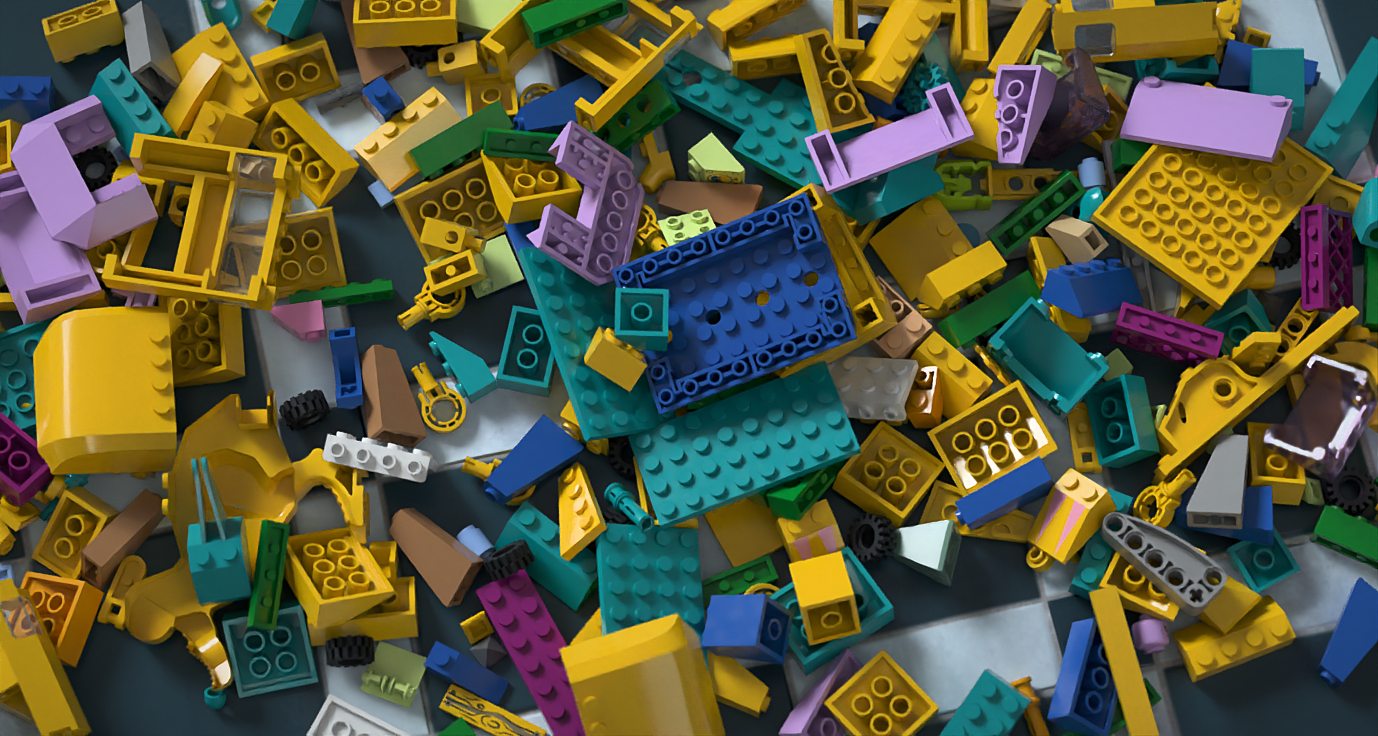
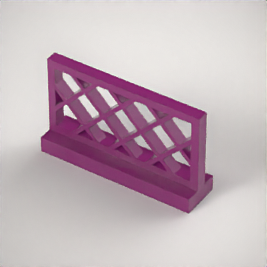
(1316, 256)
(1150, 327)

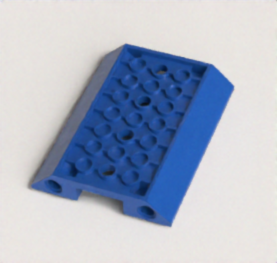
(726, 274)

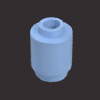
(1092, 174)
(475, 541)

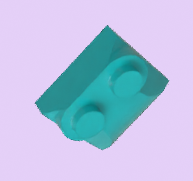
(1262, 564)

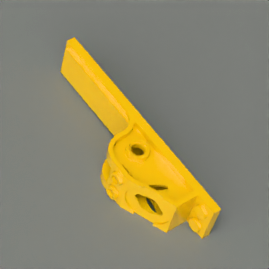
(1223, 395)

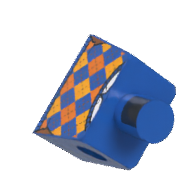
(381, 100)

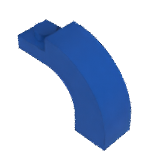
(347, 367)

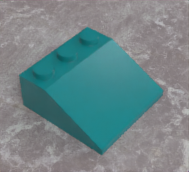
(270, 659)

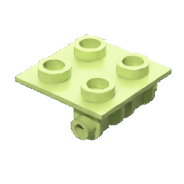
(686, 226)
(500, 267)
(394, 674)

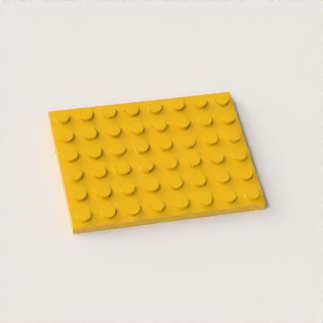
(1208, 212)

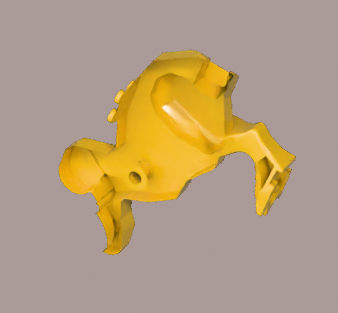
(249, 473)

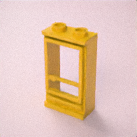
(1022, 36)

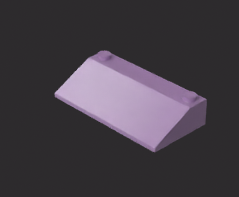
(1207, 119)
(892, 144)
(38, 271)

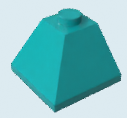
(642, 317)
(1238, 319)

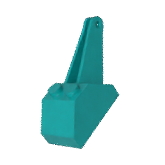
(897, 189)
(217, 548)

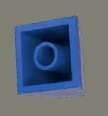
(747, 628)

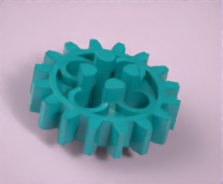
(922, 79)

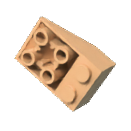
(905, 337)

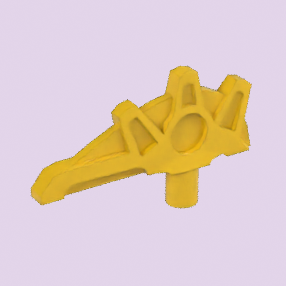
(995, 367)

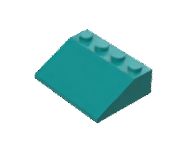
(872, 609)

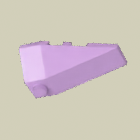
(1022, 103)
(810, 714)

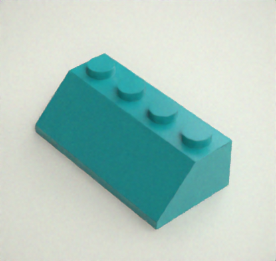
(128, 106)
(568, 581)

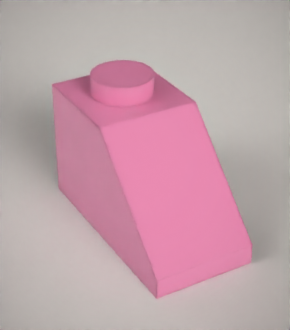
(302, 320)

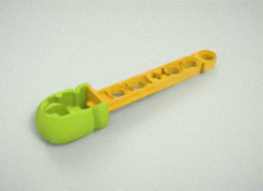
(994, 183)

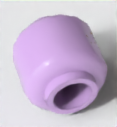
(1150, 634)

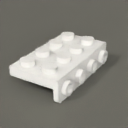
(873, 386)
(373, 457)
(343, 719)

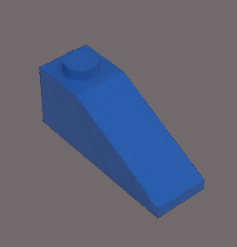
(465, 673)

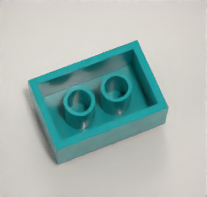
(527, 356)
(1121, 421)
(988, 709)

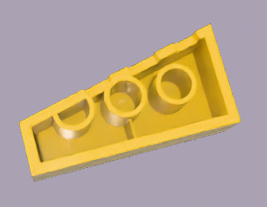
(828, 84)

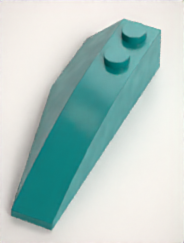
(1349, 117)

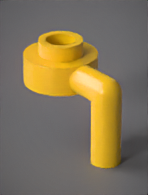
(1360, 334)
(54, 489)
(1041, 562)

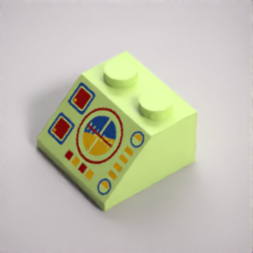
(714, 163)

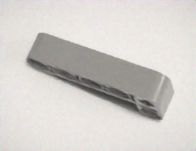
(1175, 556)

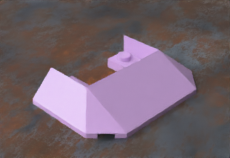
(57, 187)
(607, 212)

